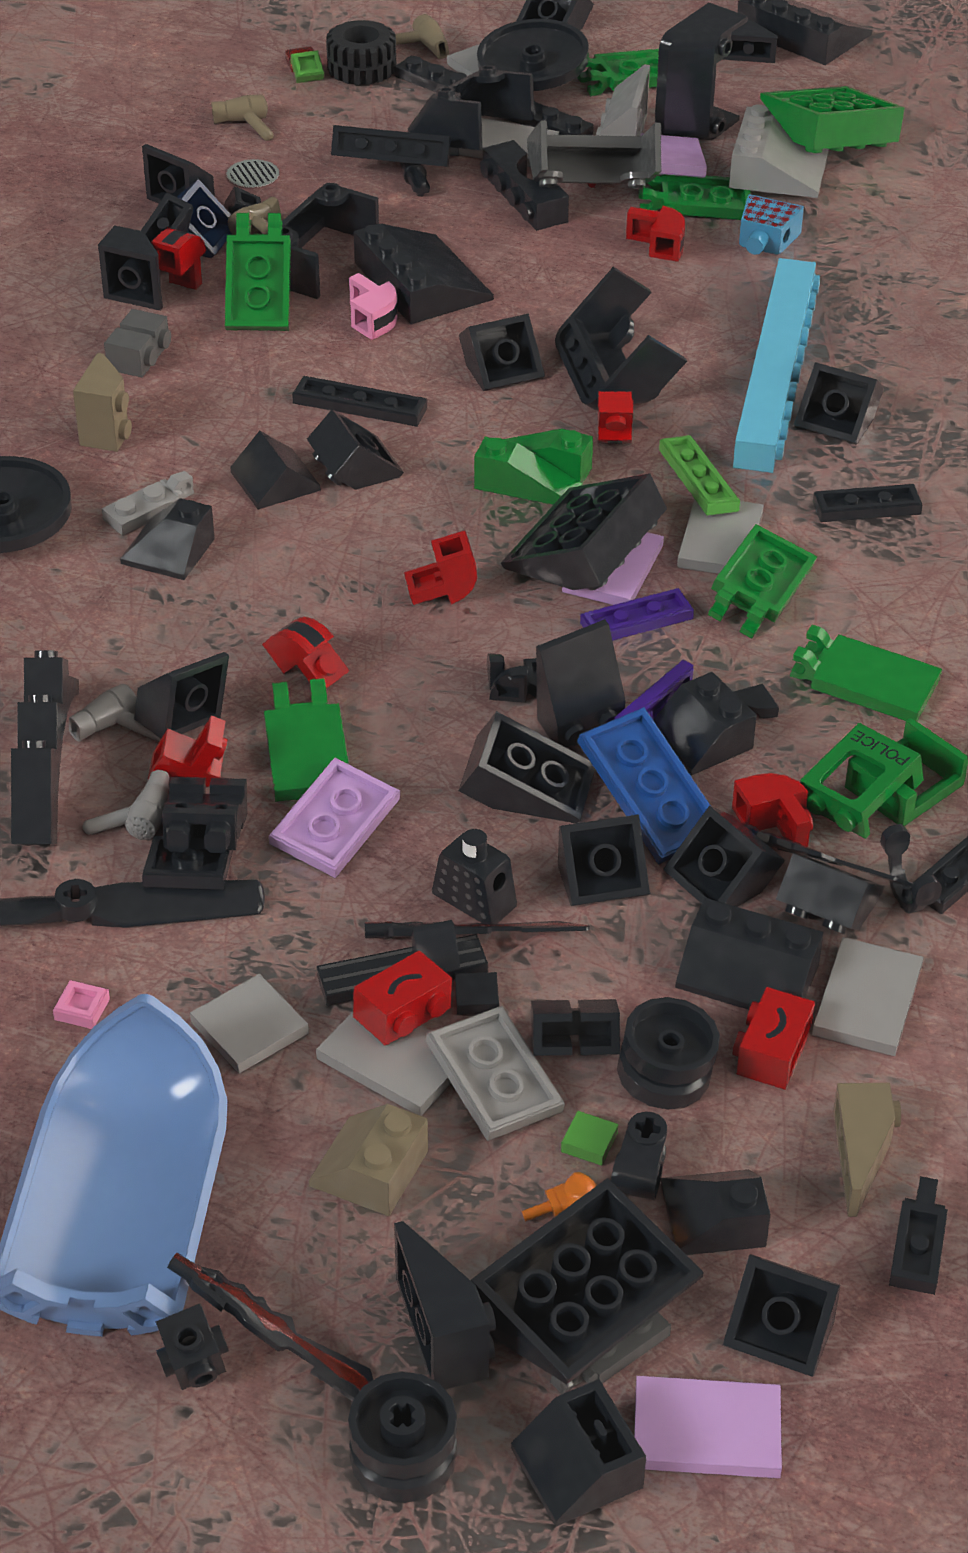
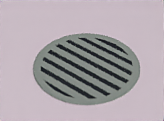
(252, 173)

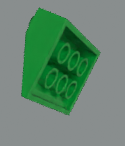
(835, 118)

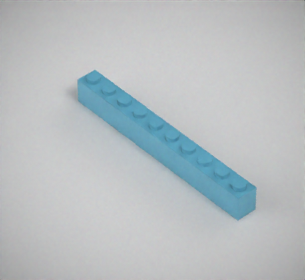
(777, 367)

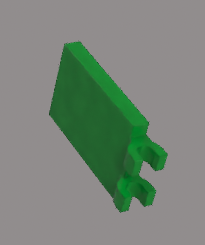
(615, 67)
(695, 196)
(258, 277)
(760, 578)
(865, 674)
(302, 739)

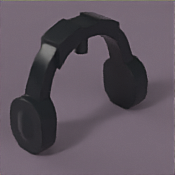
(925, 890)

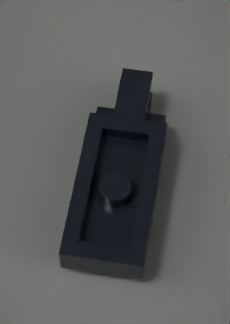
(919, 1240)

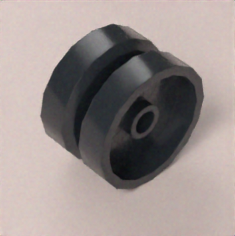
(668, 1053)
(402, 1437)

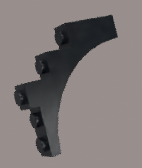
(40, 741)

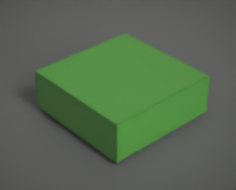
(307, 66)
(589, 1138)

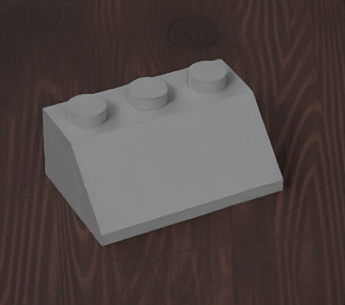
(628, 107)

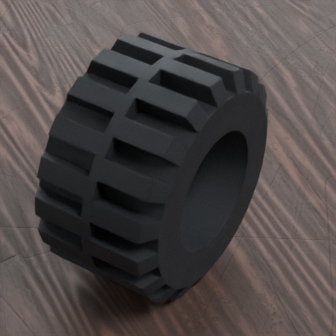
(361, 52)

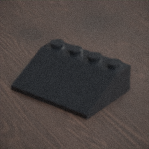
(805, 28)
(421, 269)
(588, 533)
(583, 1282)

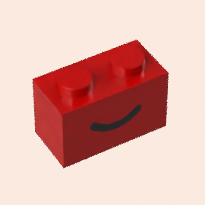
(402, 997)
(774, 1037)

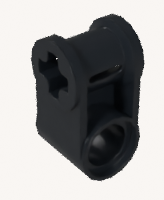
(641, 1156)

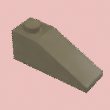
(864, 1133)

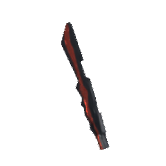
(391, 929)
(272, 1327)

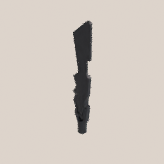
(793, 847)

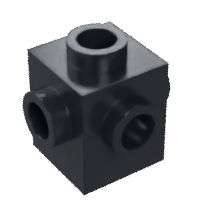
(191, 1348)

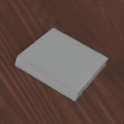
(249, 1023)

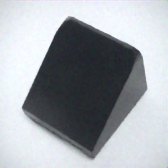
(238, 199)
(438, 944)

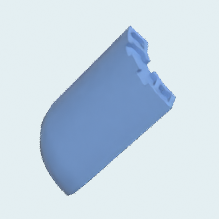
(116, 1177)

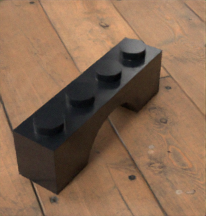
(507, 171)

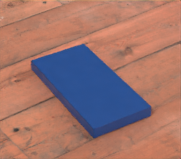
(646, 780)

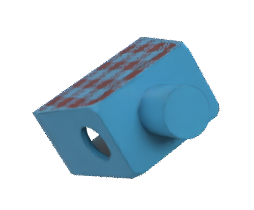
(769, 225)

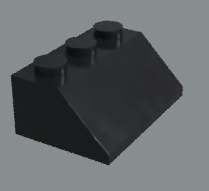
(742, 952)

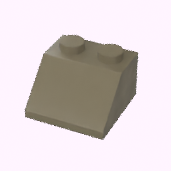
(102, 406)
(374, 1158)

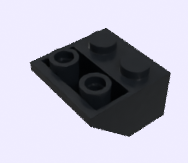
(580, 1453)

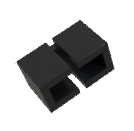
(593, 1021)

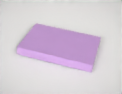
(682, 156)
(629, 577)
(334, 817)
(709, 1426)

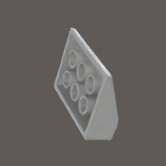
(770, 160)

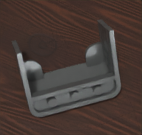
(594, 158)

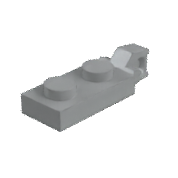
(138, 508)

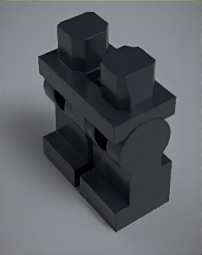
(204, 819)

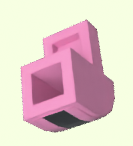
(372, 306)

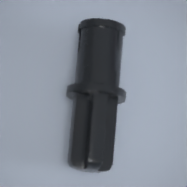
(416, 177)

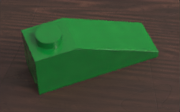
(563, 449)
(517, 472)

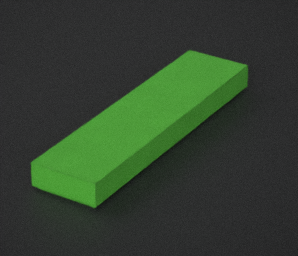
(699, 475)

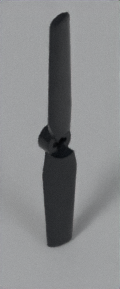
(132, 904)

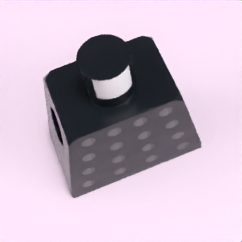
(475, 878)

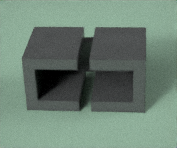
(138, 342)

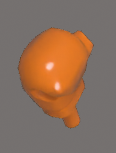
(561, 1196)

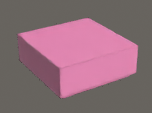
(81, 1004)

